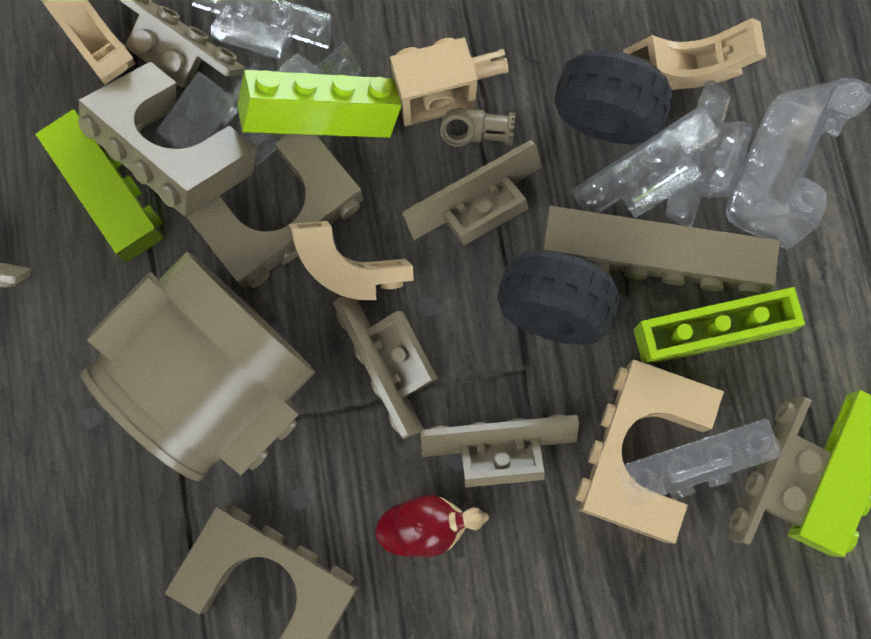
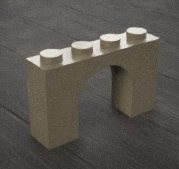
(179, 176)
(253, 253)
(232, 540)

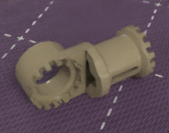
(480, 127)

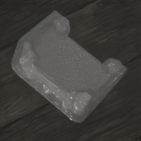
(771, 190)

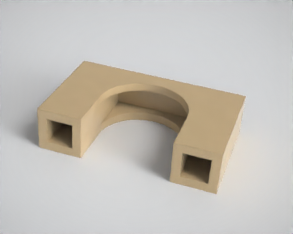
(642, 394)

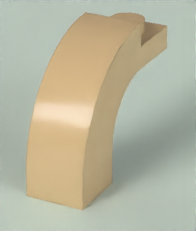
(91, 37)
(705, 59)

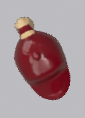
(425, 526)

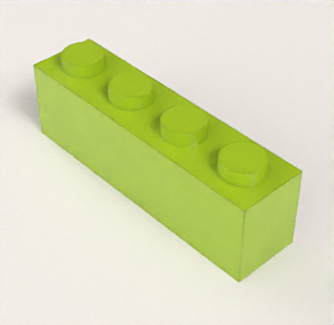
(317, 104)
(101, 188)
(718, 326)
(845, 483)

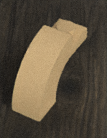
(339, 274)

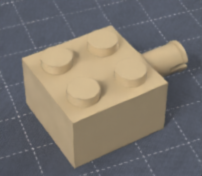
(441, 78)

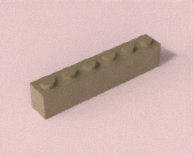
(664, 250)

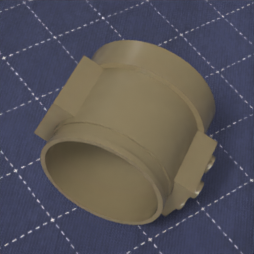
(195, 372)

